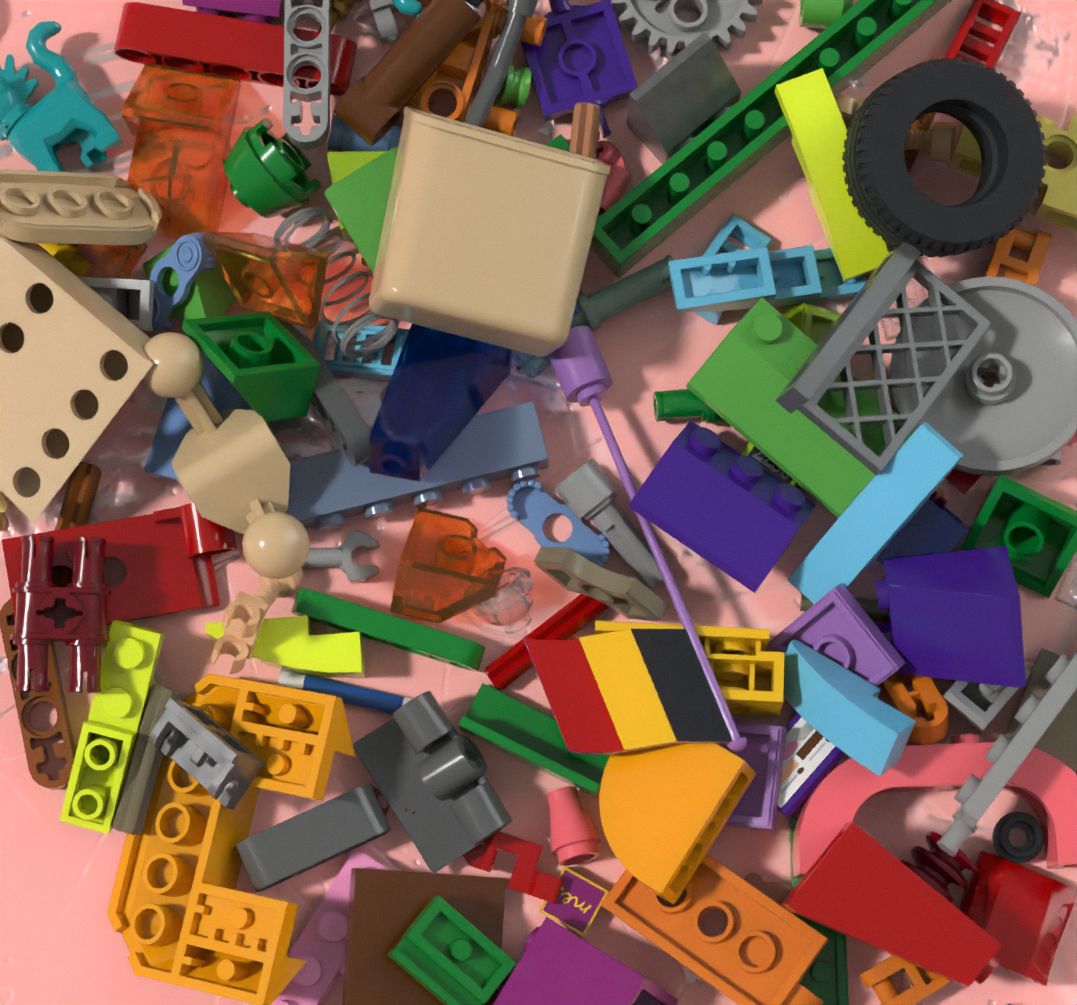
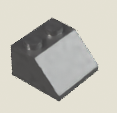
(682, 98)

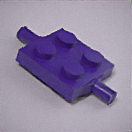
(579, 61)

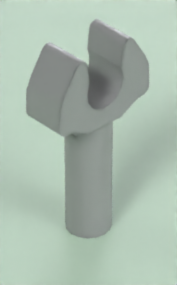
(343, 557)

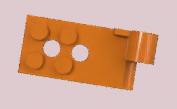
(755, 957)

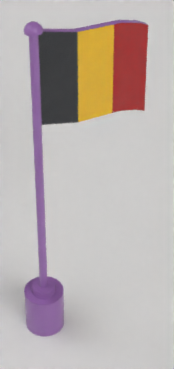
(627, 684)

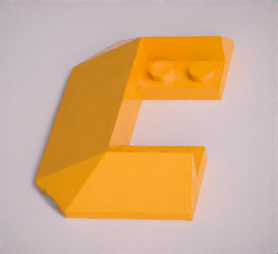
(181, 872)

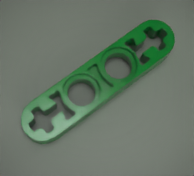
(389, 629)

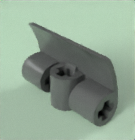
(436, 774)

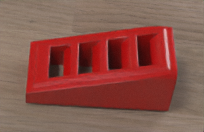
(992, 12)

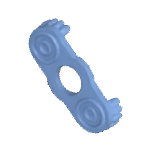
(188, 259)
(532, 507)

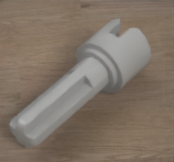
(592, 496)

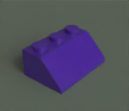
(722, 505)

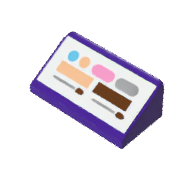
(805, 764)

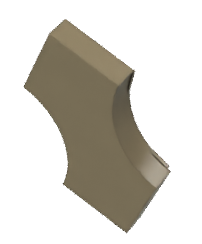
(615, 590)

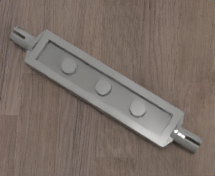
(1009, 753)

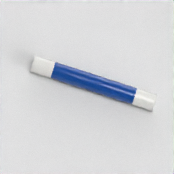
(349, 693)

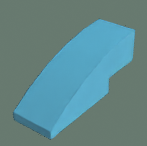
(845, 709)

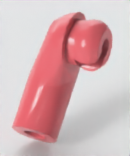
(617, 178)

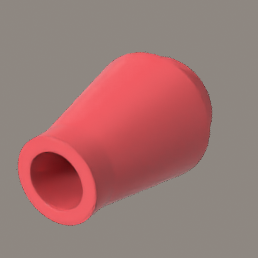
(570, 828)

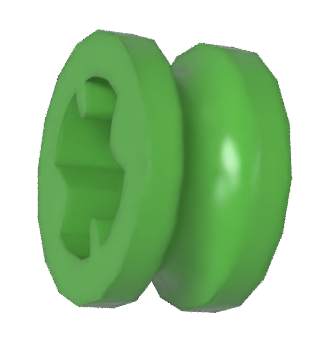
(515, 87)

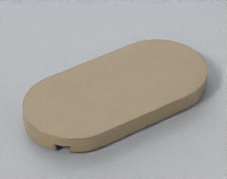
(75, 209)

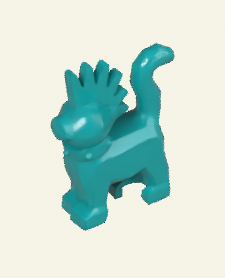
(58, 117)

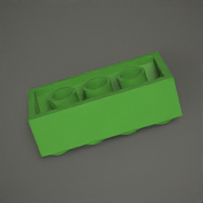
(742, 387)

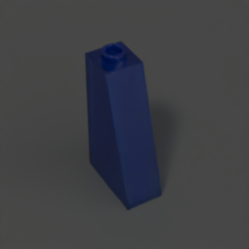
(432, 399)

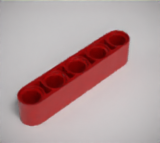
(223, 46)

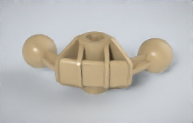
(229, 462)

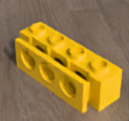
(749, 681)

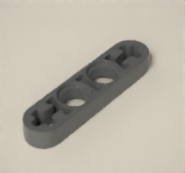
(335, 406)

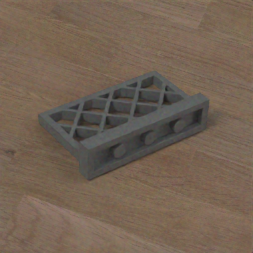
(846, 339)

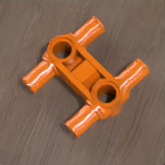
(464, 67)

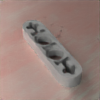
(303, 53)

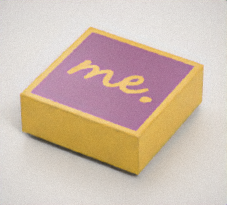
(576, 902)

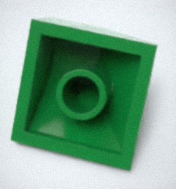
(259, 361)

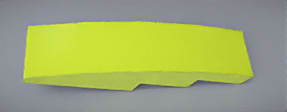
(819, 146)

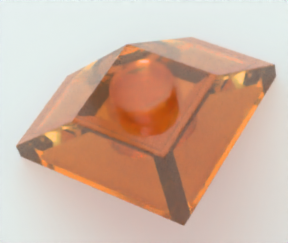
(184, 176)
(444, 568)

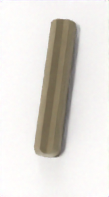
(143, 766)

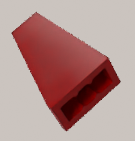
(884, 904)

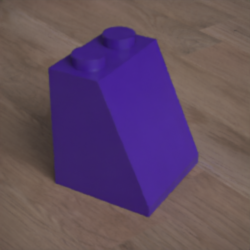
(955, 616)

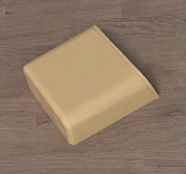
(485, 234)
(62, 372)

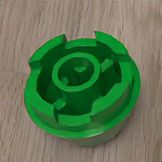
(268, 172)

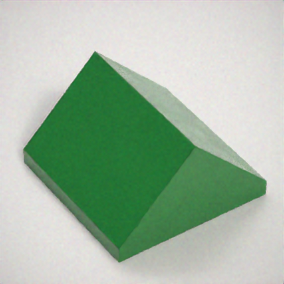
(1032, 527)

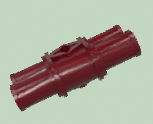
(39, 595)

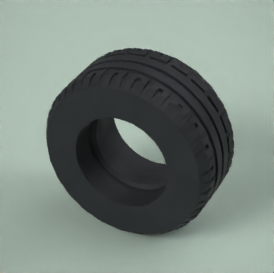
(1007, 142)

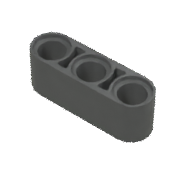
(313, 837)

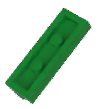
(531, 738)

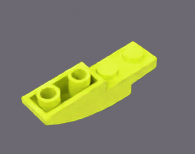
(112, 726)

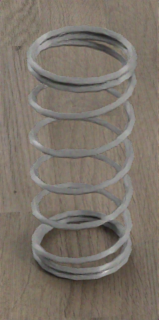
(360, 321)

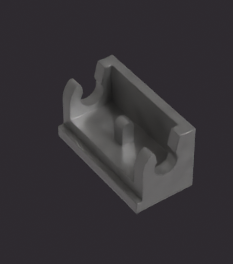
(206, 751)

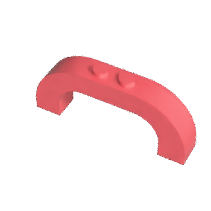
(1039, 780)

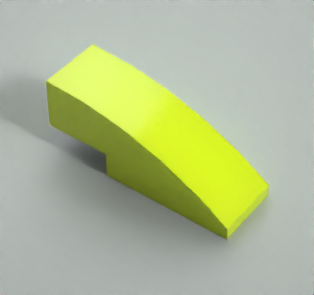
(291, 646)

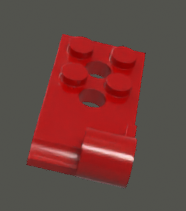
(163, 558)

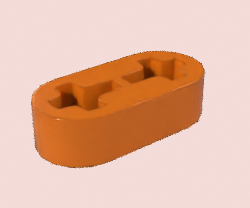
(922, 697)

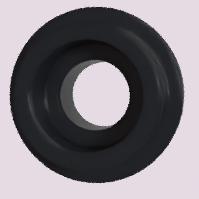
(1032, 830)

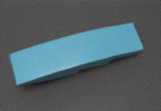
(744, 276)
(877, 514)

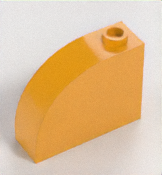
(667, 809)

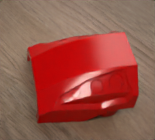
(1020, 912)

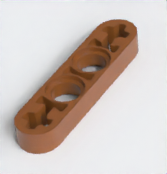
(27, 701)

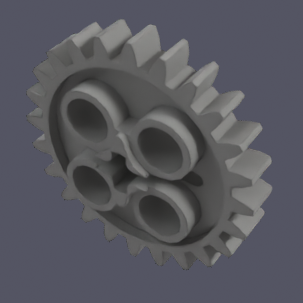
(716, 19)

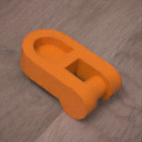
(1005, 266)
(922, 981)

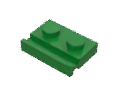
(451, 956)

